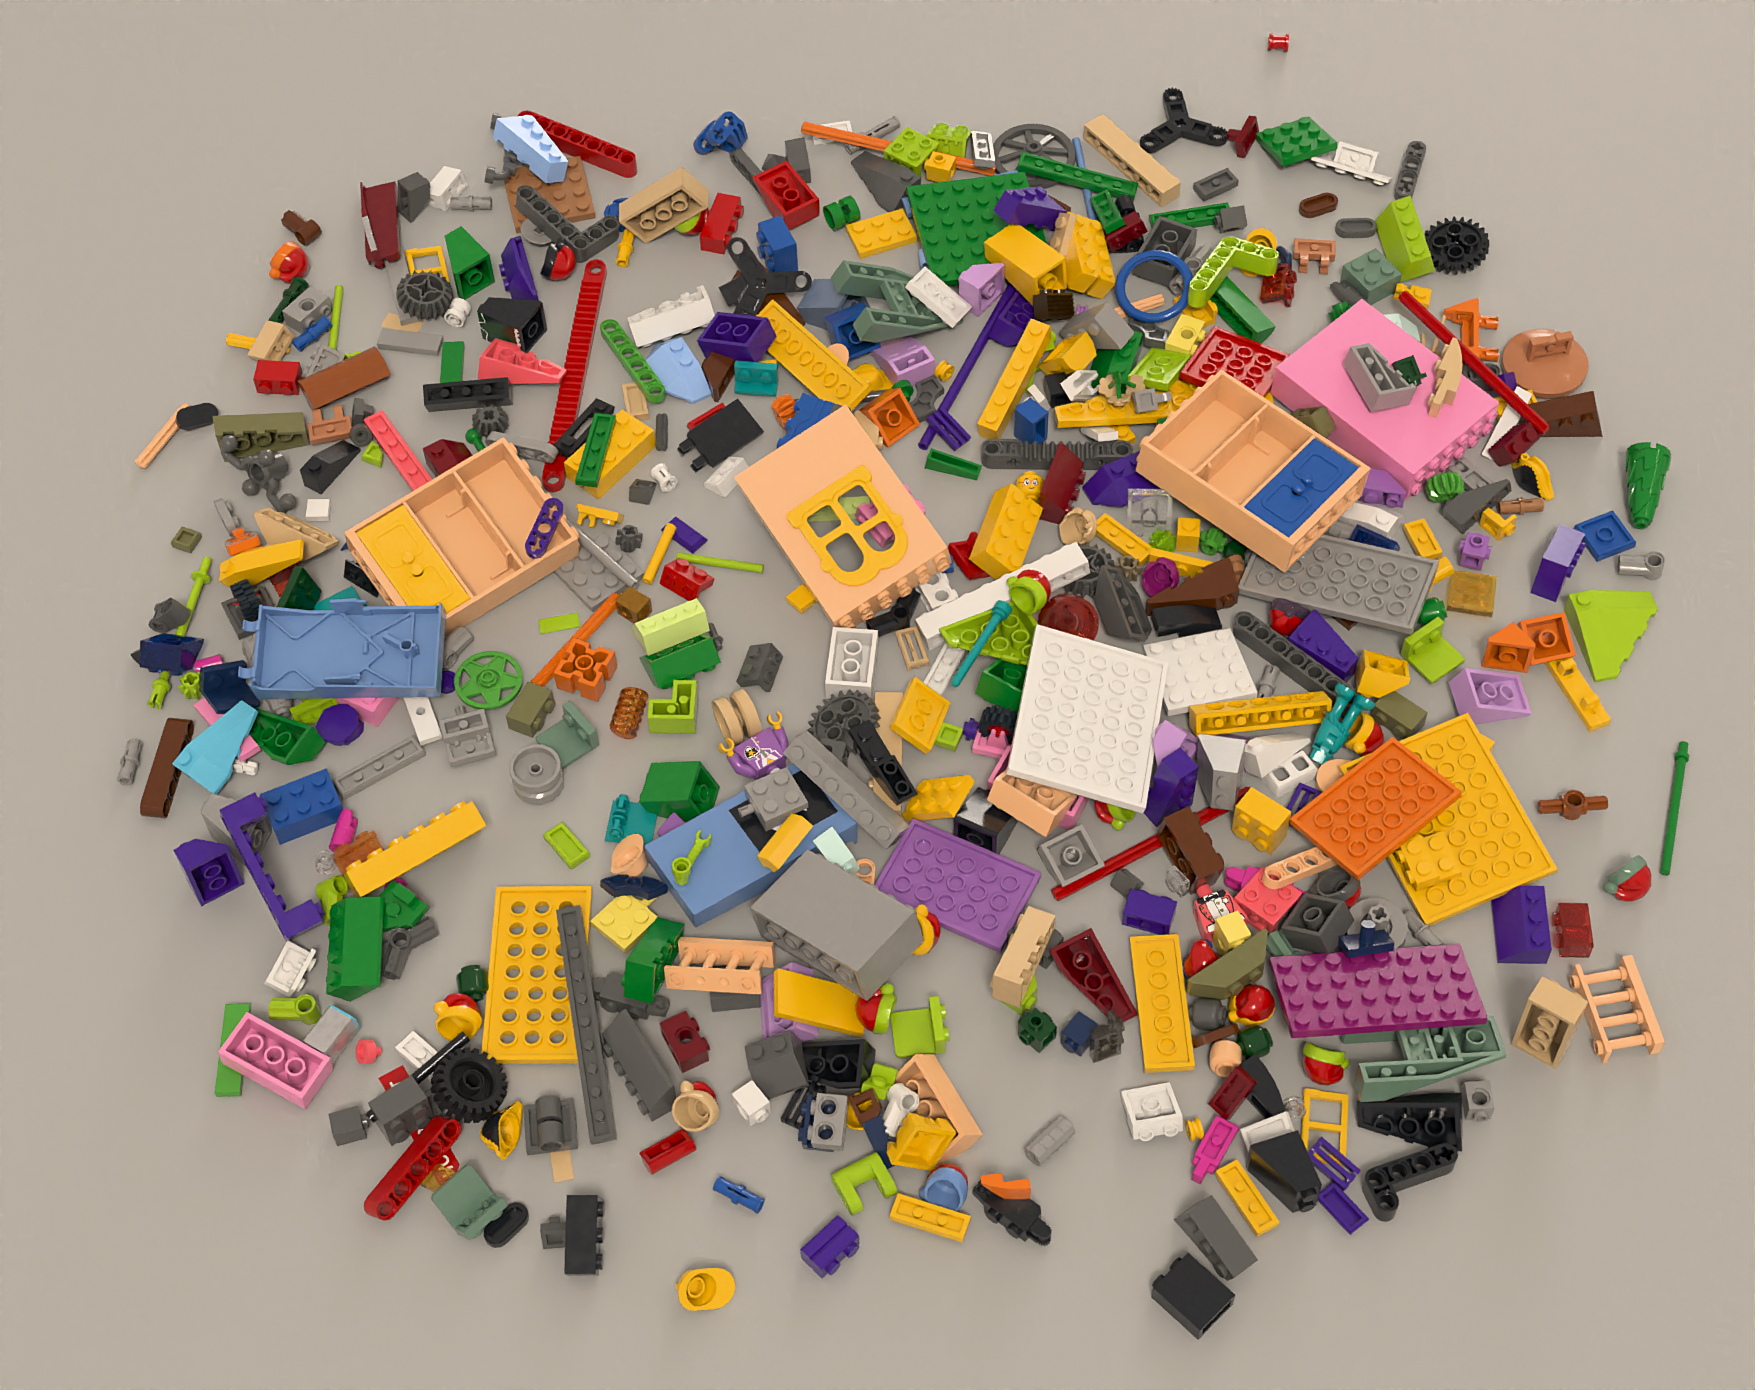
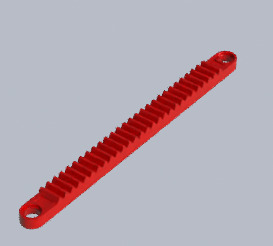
(576, 365)

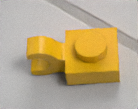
(1419, 293)

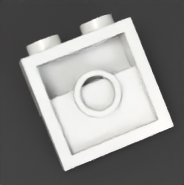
(1152, 1111)

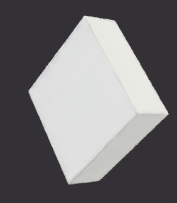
(318, 510)

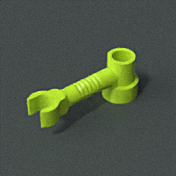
(682, 866)

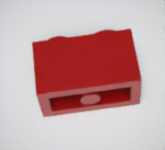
(277, 377)

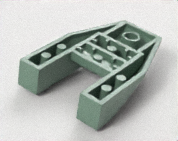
(907, 312)
(1428, 1058)

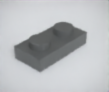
(1215, 184)

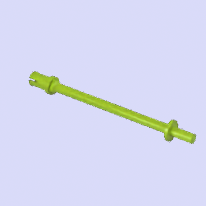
(161, 686)

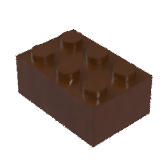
(1190, 848)

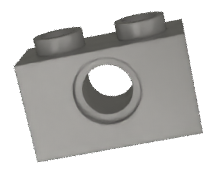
(307, 309)

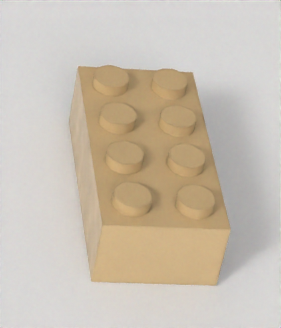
(663, 205)
(1549, 1022)

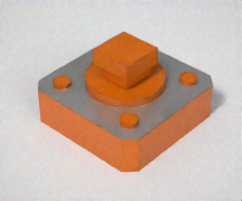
(241, 541)

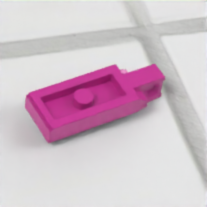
(1213, 1148)

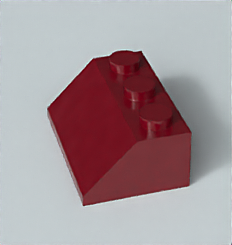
(1061, 485)

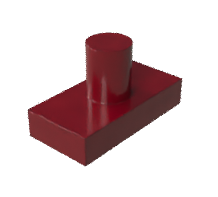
(1245, 137)
(1232, 1093)

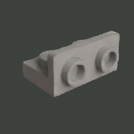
(322, 358)

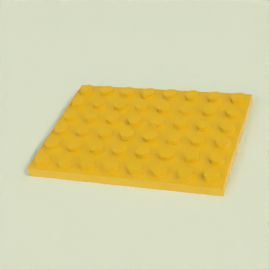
(1483, 827)

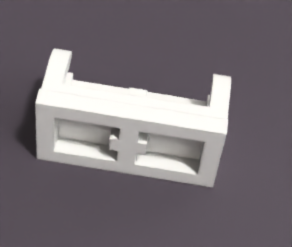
(446, 184)
(1079, 386)

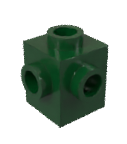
(1036, 1029)

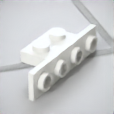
(1355, 160)

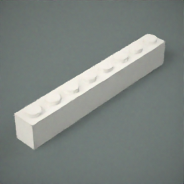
(1059, 567)

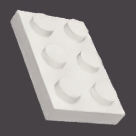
(938, 297)

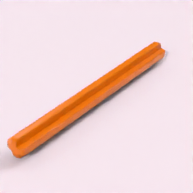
(582, 633)

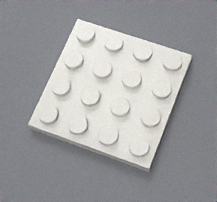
(1202, 670)

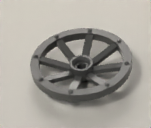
(1033, 147)

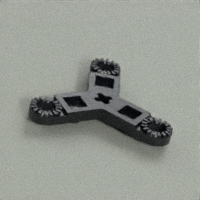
(1190, 128)
(774, 281)

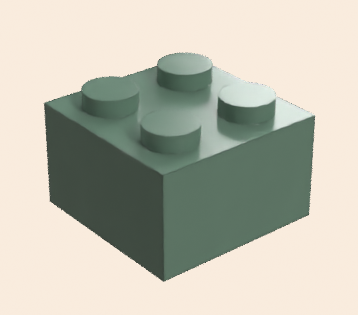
(1372, 276)

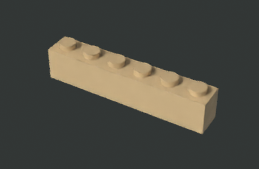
(1132, 160)
(888, 704)

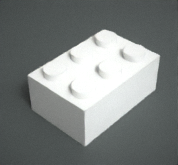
(851, 661)

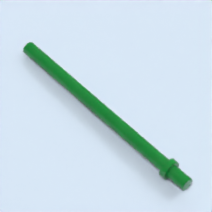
(1681, 758)

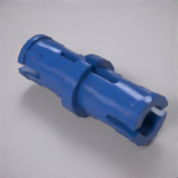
(312, 333)
(752, 1202)

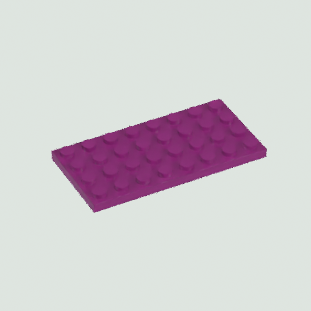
(1377, 991)

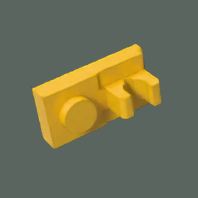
(608, 517)

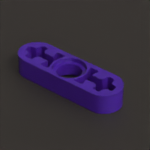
(545, 538)

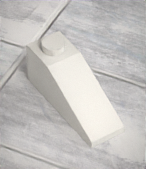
(1270, 751)

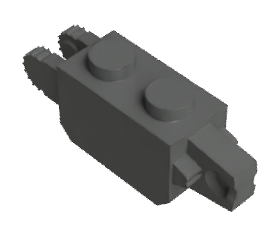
(612, 999)

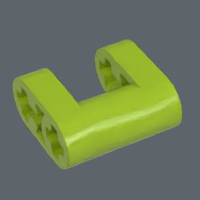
(859, 1173)

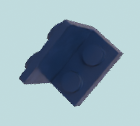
(224, 688)

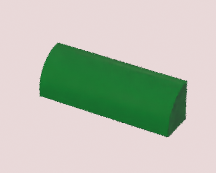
(1241, 312)

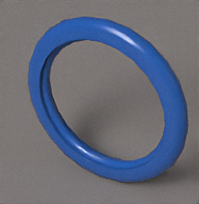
(1138, 259)

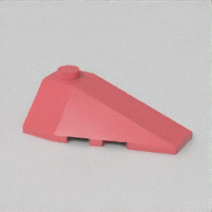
(507, 360)

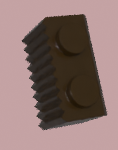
(1053, 305)

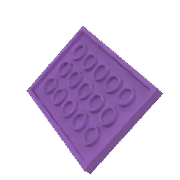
(960, 883)

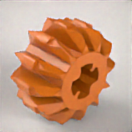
(783, 409)

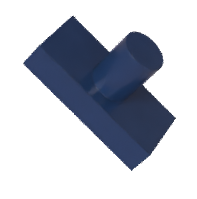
(1366, 941)

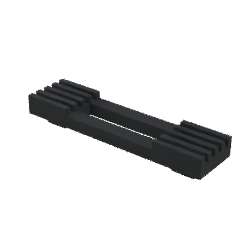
(566, 443)

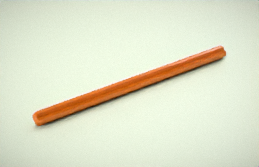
(878, 144)

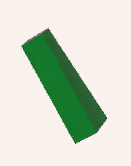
(952, 465)

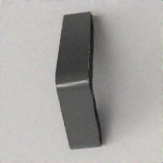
(556, 226)

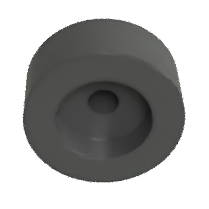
(360, 435)

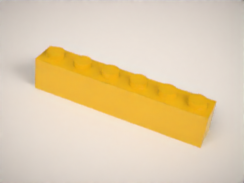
(1014, 380)

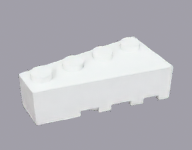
(672, 318)

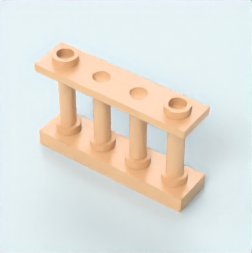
(720, 952)
(1634, 994)

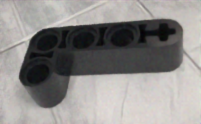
(1411, 1177)

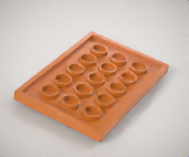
(1375, 808)

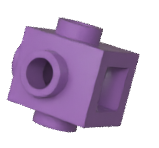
(1474, 550)

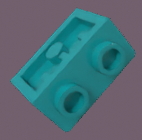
(756, 378)

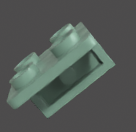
(468, 1203)

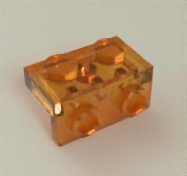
(358, 850)

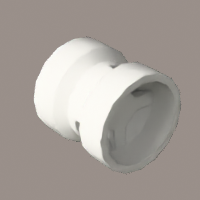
(457, 313)

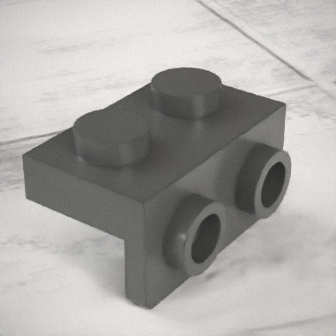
(760, 666)

